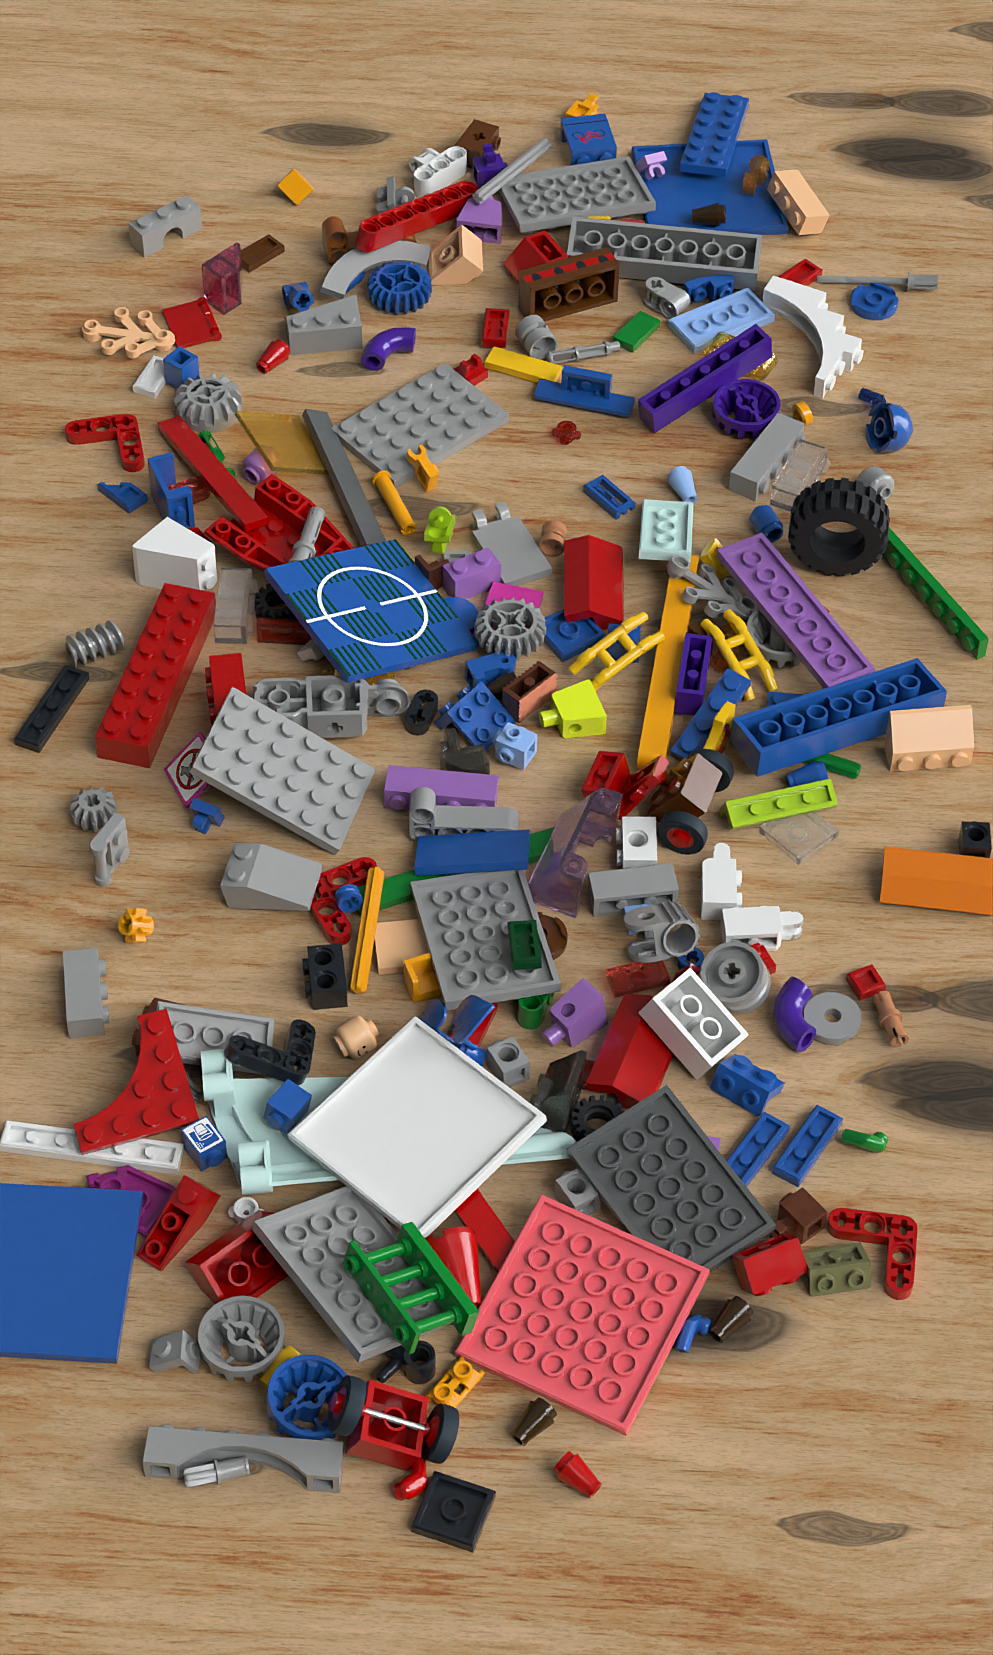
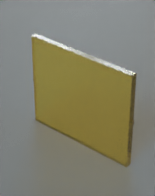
(282, 442)

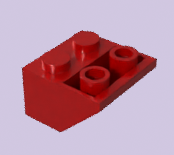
(532, 252)

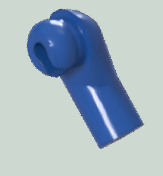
(690, 1328)

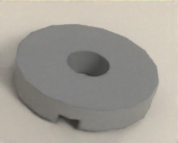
(837, 1005)

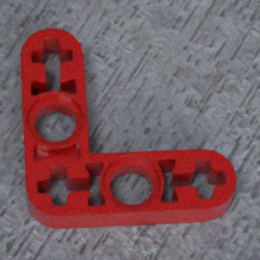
(125, 430)
(327, 898)
(894, 1240)

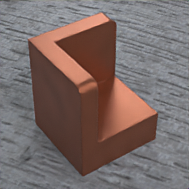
(432, 571)

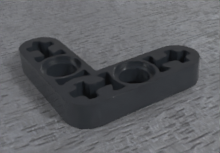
(249, 1052)

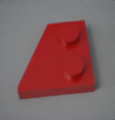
(642, 783)

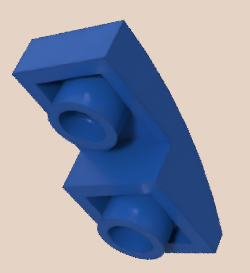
(710, 286)

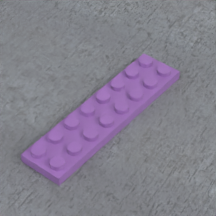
(794, 611)

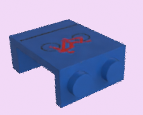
(588, 138)
(174, 503)

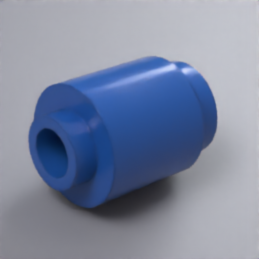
(766, 522)

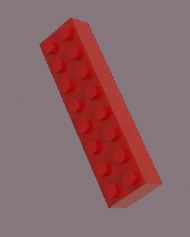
(156, 676)

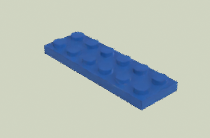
(714, 134)

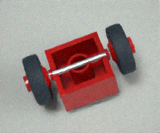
(391, 1423)

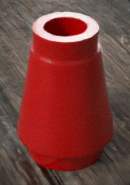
(273, 356)
(577, 1475)

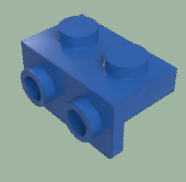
(746, 1083)

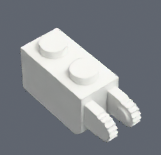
(719, 883)
(760, 925)

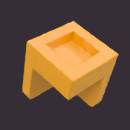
(295, 186)
(420, 978)

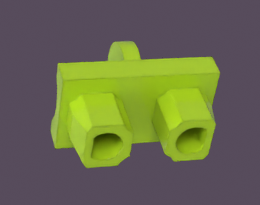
(439, 529)

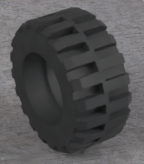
(845, 503)

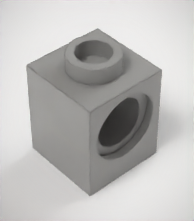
(510, 1072)
(574, 1181)

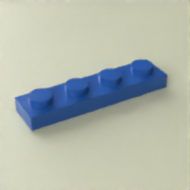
(729, 688)

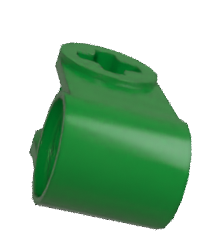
(533, 1010)

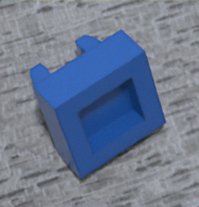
(205, 815)

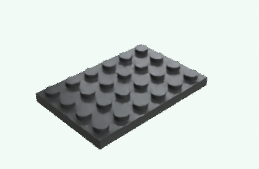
(671, 1183)

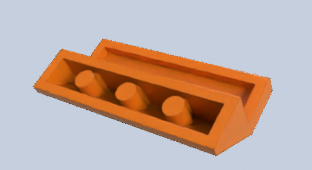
(937, 880)

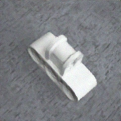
(436, 170)

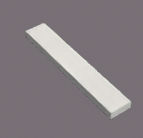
(63, 1144)

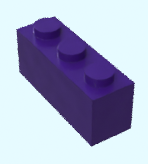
(693, 674)

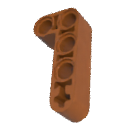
(338, 242)

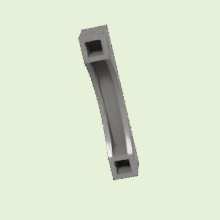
(310, 1462)

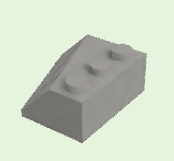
(325, 328)

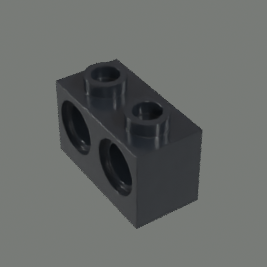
(327, 976)

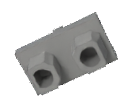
(392, 197)

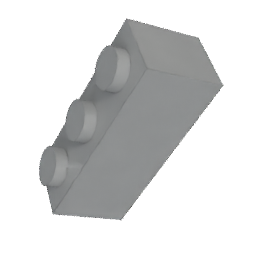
(631, 886)
(85, 993)

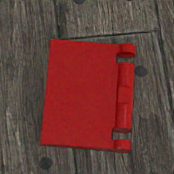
(192, 323)

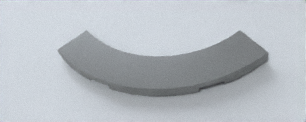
(358, 261)

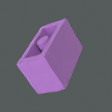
(471, 574)

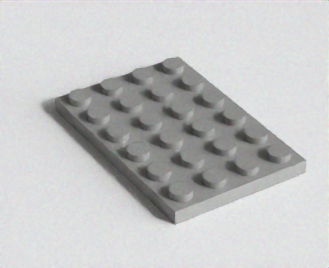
(582, 190)
(432, 411)
(282, 770)
(469, 940)
(311, 1249)

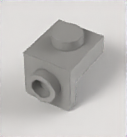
(174, 1351)

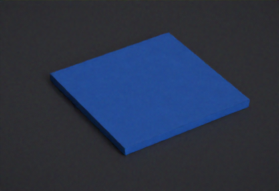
(681, 192)
(65, 1270)

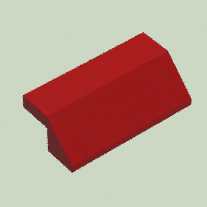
(593, 581)
(631, 1056)

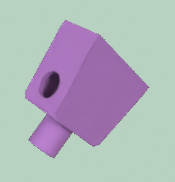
(482, 219)
(576, 1015)

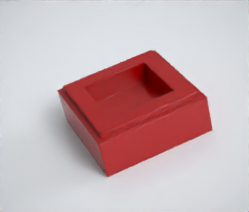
(865, 982)

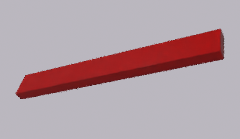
(213, 474)

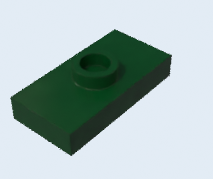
(524, 945)

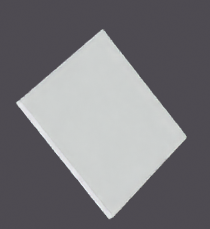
(417, 1128)

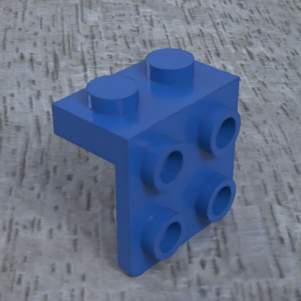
(475, 715)

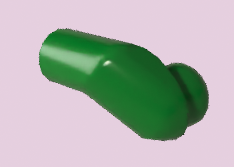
(874, 1143)

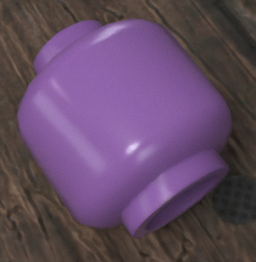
(255, 468)

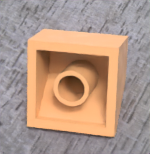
(456, 258)

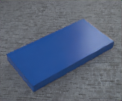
(472, 852)

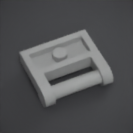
(109, 849)

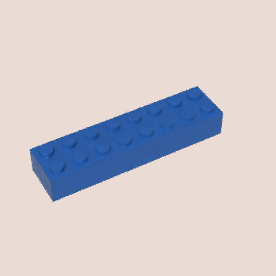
(832, 717)

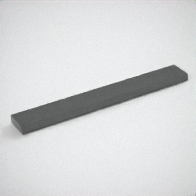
(343, 478)

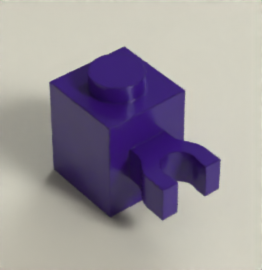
(487, 166)

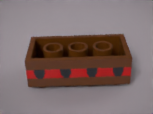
(569, 285)

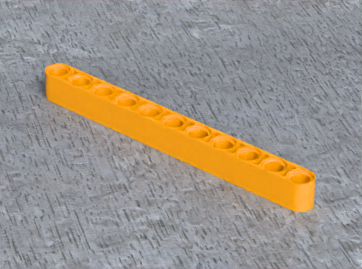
(666, 670)

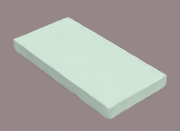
(666, 530)

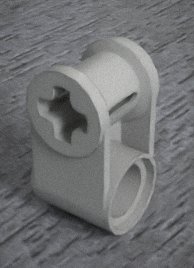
(667, 299)

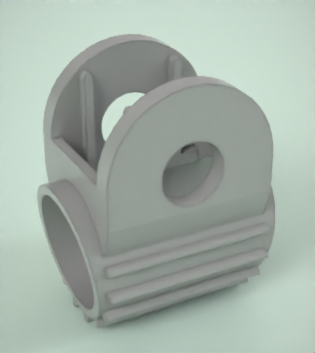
(656, 923)

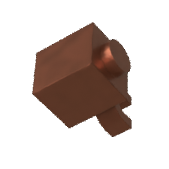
(800, 1216)

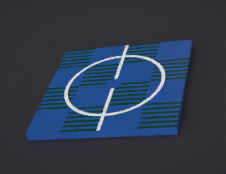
(371, 610)

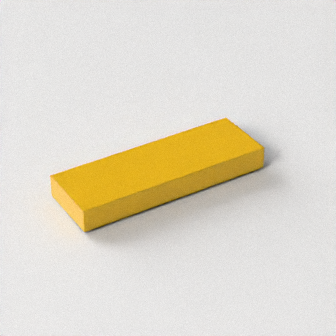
(522, 366)

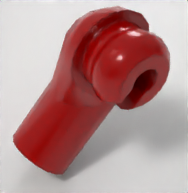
(414, 1483)

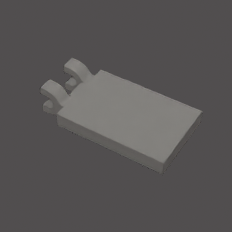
(512, 546)

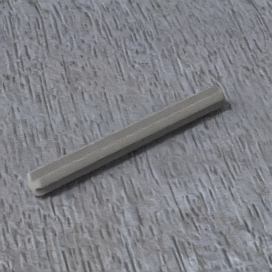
(511, 171)

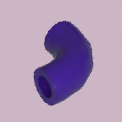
(387, 343)
(789, 1015)

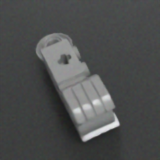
(330, 704)

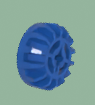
(316, 1382)

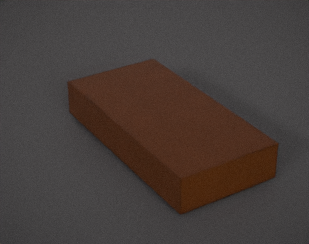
(260, 252)

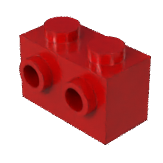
(770, 1264)

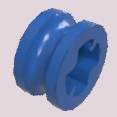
(348, 898)
(697, 955)

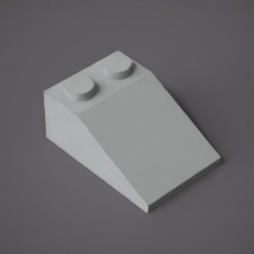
(269, 878)

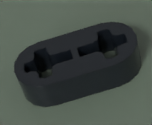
(426, 714)

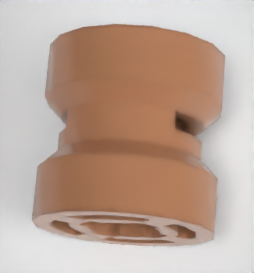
(553, 538)

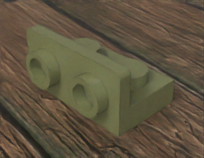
(837, 1269)

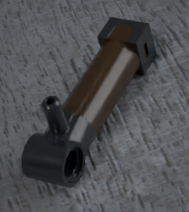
(413, 1372)

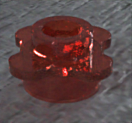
(566, 432)

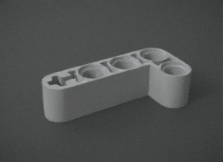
(433, 819)

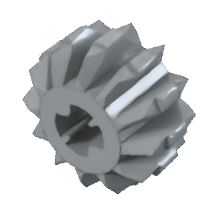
(92, 808)

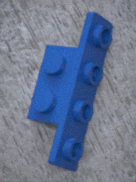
(585, 390)

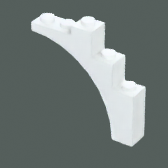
(824, 328)

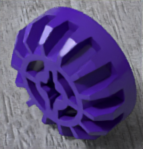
(748, 401)

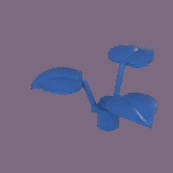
(466, 1020)

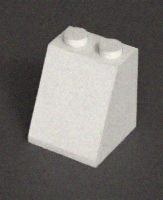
(174, 557)

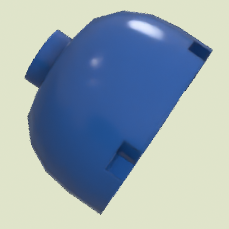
(888, 428)

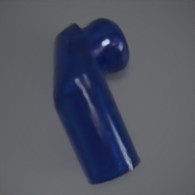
(871, 397)

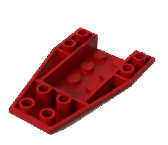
(274, 542)

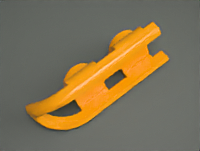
(461, 1373)

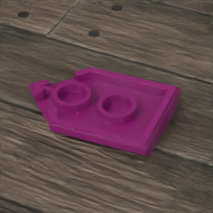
(155, 1191)

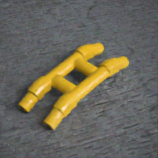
(618, 634)
(742, 637)

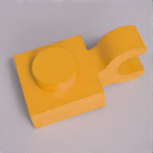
(583, 108)
(424, 470)

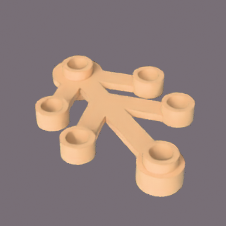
(158, 338)

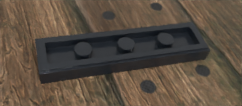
(51, 709)

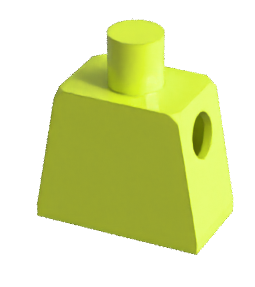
(575, 711)

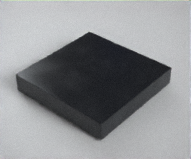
(453, 1511)

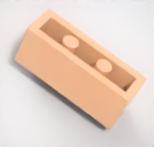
(798, 202)

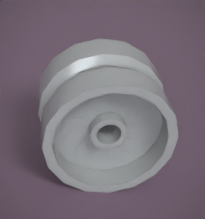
(736, 976)

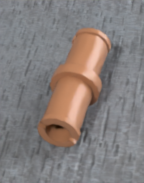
(890, 1019)

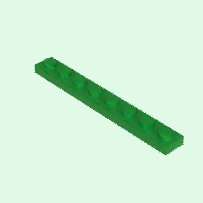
(936, 597)

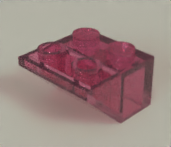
(224, 279)

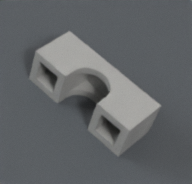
(149, 231)

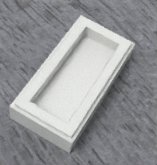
(151, 379)

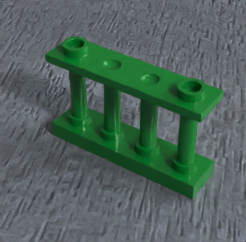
(426, 1267)

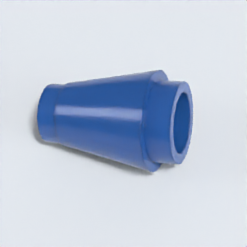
(807, 774)

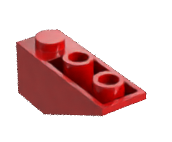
(178, 1222)

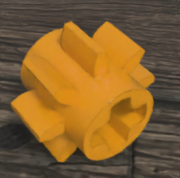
(135, 925)

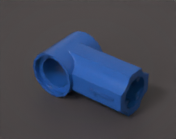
(297, 296)

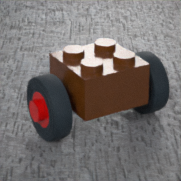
(686, 797)

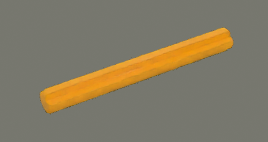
(367, 930)

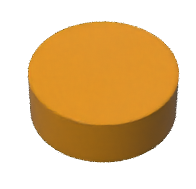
(802, 413)

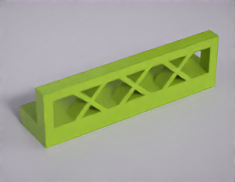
(779, 804)

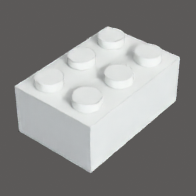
(693, 1023)

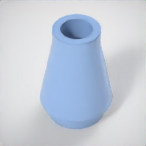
(682, 483)

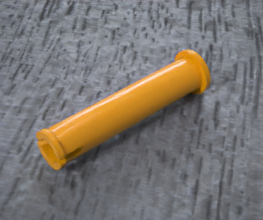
(394, 502)

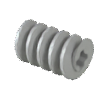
(93, 642)

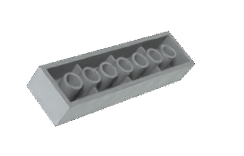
(670, 251)

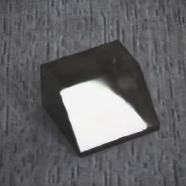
(560, 1090)

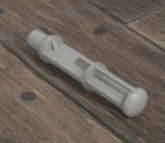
(582, 352)

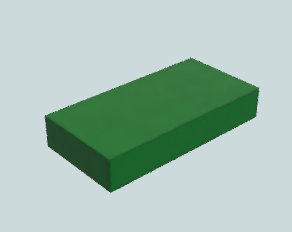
(637, 331)

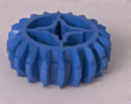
(399, 287)

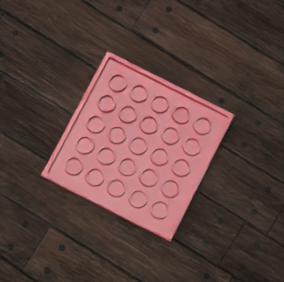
(583, 1314)

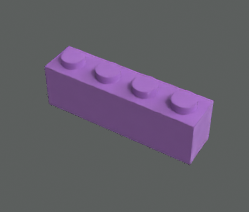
(450, 787)

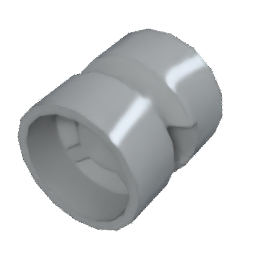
(536, 336)

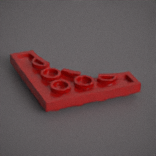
(153, 1100)

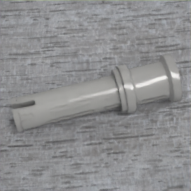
(305, 547)

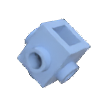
(515, 745)

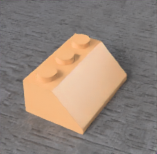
(929, 738)

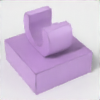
(652, 163)

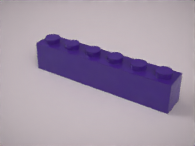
(704, 378)

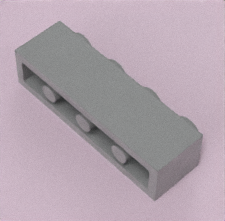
(766, 457)

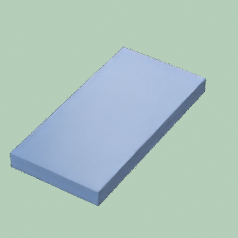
(728, 315)

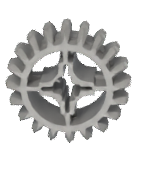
(509, 620)

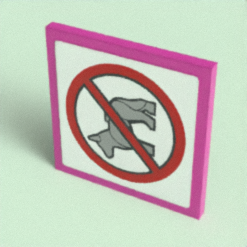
(178, 770)

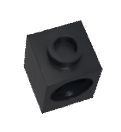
(975, 839)

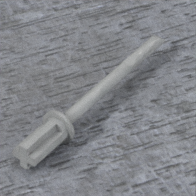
(912, 281)

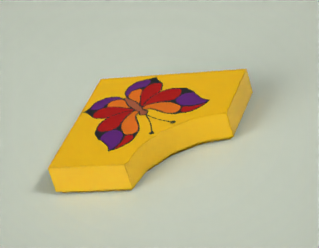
(721, 728)

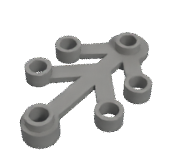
(711, 589)

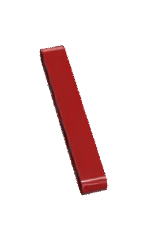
(413, 216)

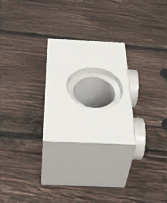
(637, 842)

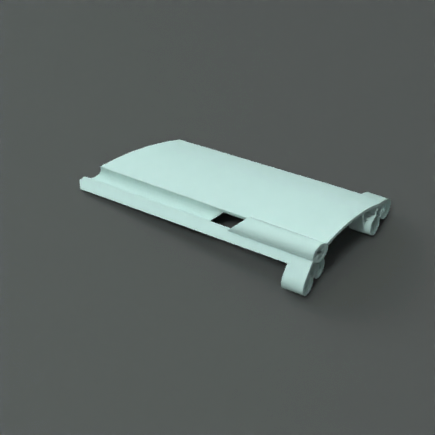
(268, 1158)

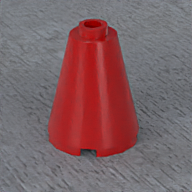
(460, 1255)

